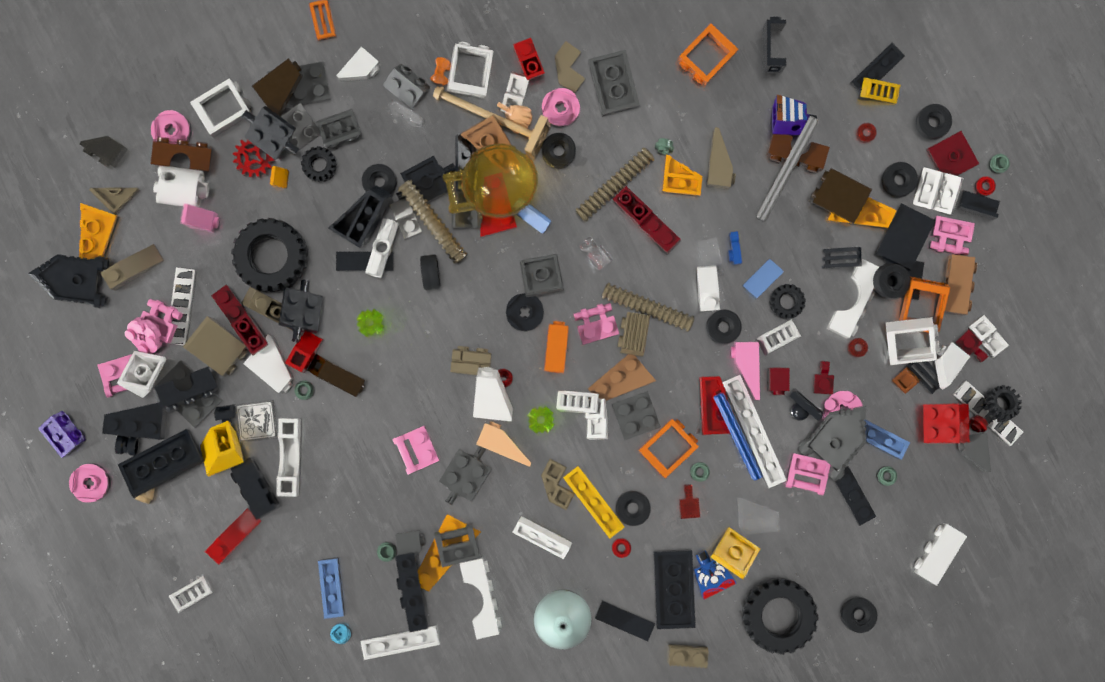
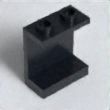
(772, 64)

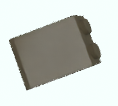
(216, 346)

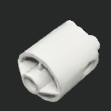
(180, 186)

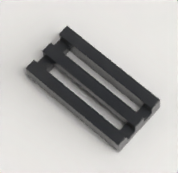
(828, 257)
(926, 374)

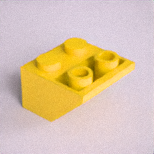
(221, 449)

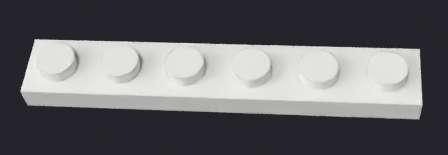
(754, 431)

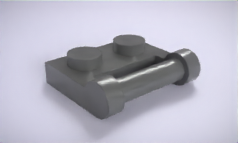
(457, 552)

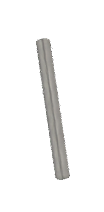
(787, 168)

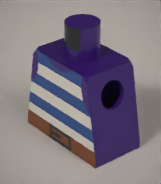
(789, 116)

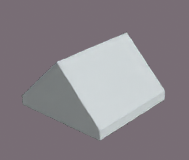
(141, 373)

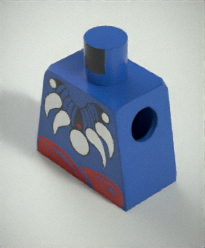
(711, 576)

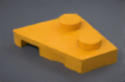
(680, 178)

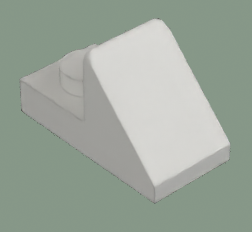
(406, 218)

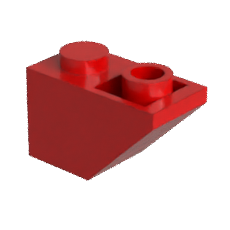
(528, 59)
(304, 352)

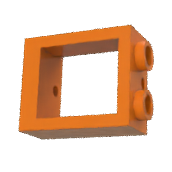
(721, 41)
(931, 286)
(556, 347)
(678, 426)

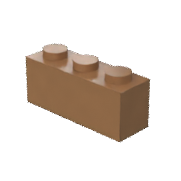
(959, 278)

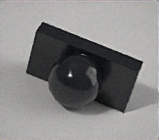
(803, 407)

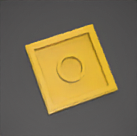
(735, 553)

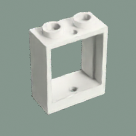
(465, 89)
(206, 120)
(915, 354)

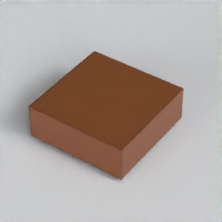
(906, 380)

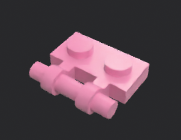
(952, 229)
(164, 325)
(598, 329)

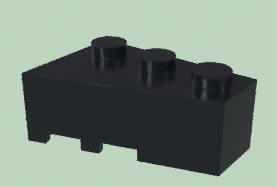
(362, 217)
(137, 422)
(255, 488)

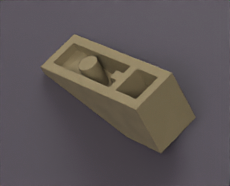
(720, 167)
(131, 267)

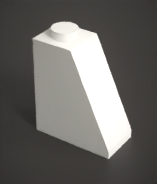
(271, 366)
(491, 396)

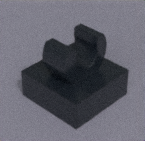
(225, 413)

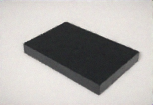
(905, 237)

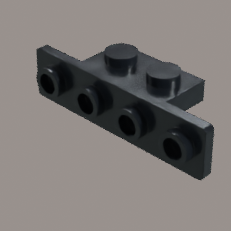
(412, 596)

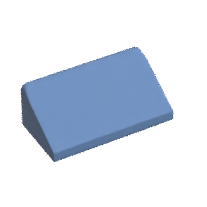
(535, 218)
(763, 278)

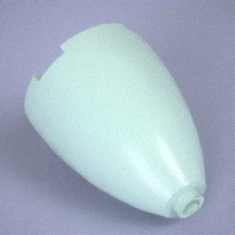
(560, 608)

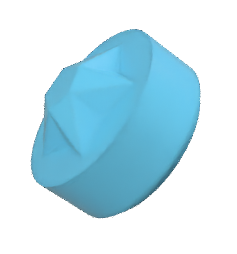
(340, 634)

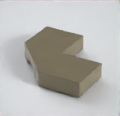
(566, 75)
(551, 477)

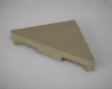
(114, 198)

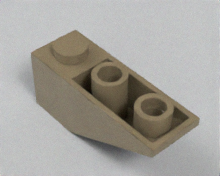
(262, 304)

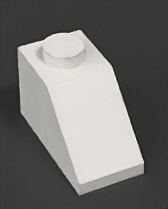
(359, 67)
(708, 288)
(949, 364)

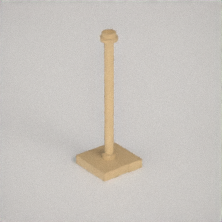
(536, 135)

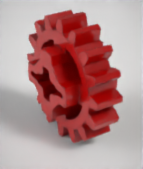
(249, 163)

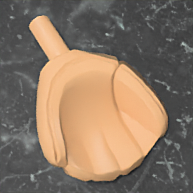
(517, 114)

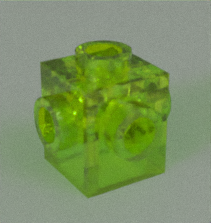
(375, 328)
(547, 414)

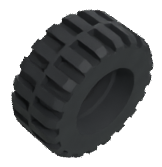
(269, 229)
(802, 630)

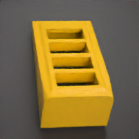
(867, 85)

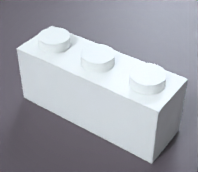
(939, 553)

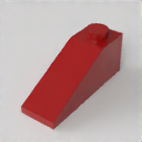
(232, 537)

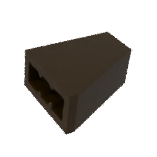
(279, 85)
(336, 375)

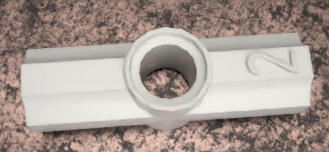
(378, 259)

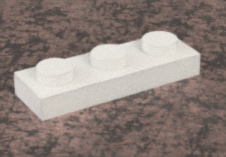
(542, 537)

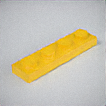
(593, 502)

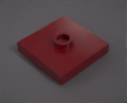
(953, 155)

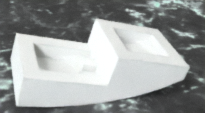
(515, 90)
(990, 338)
(597, 421)

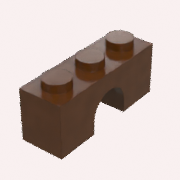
(164, 150)
(813, 159)

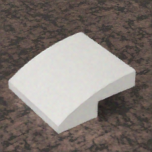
(938, 191)

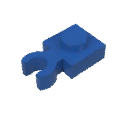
(735, 253)

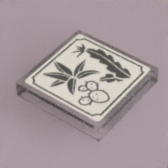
(256, 421)

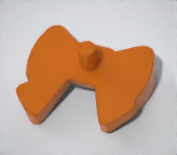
(441, 65)

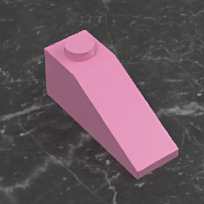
(199, 218)
(747, 361)

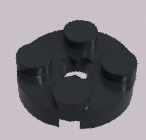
(524, 323)

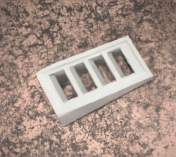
(764, 345)
(561, 402)
(178, 607)

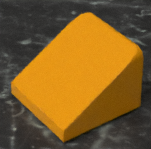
(279, 177)

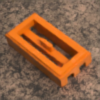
(326, 35)

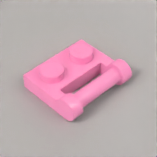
(112, 371)
(422, 447)
(808, 467)

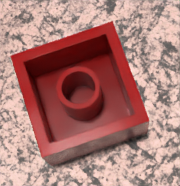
(946, 423)

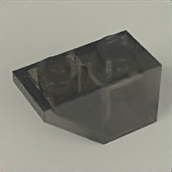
(106, 149)

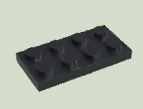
(160, 463)
(674, 589)

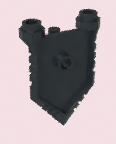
(72, 279)

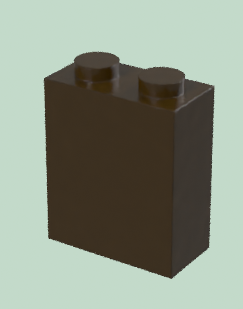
(841, 195)

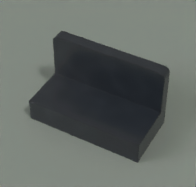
(978, 205)

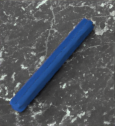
(738, 436)

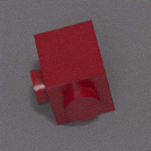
(778, 380)

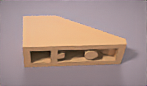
(499, 442)

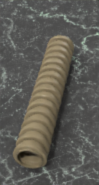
(616, 183)
(432, 221)
(648, 307)

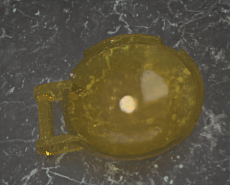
(494, 182)

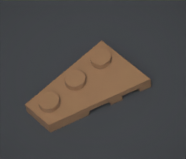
(486, 133)
(622, 378)

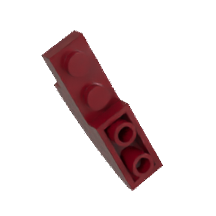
(646, 220)
(240, 320)

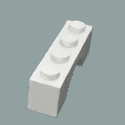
(845, 321)
(289, 467)
(485, 622)

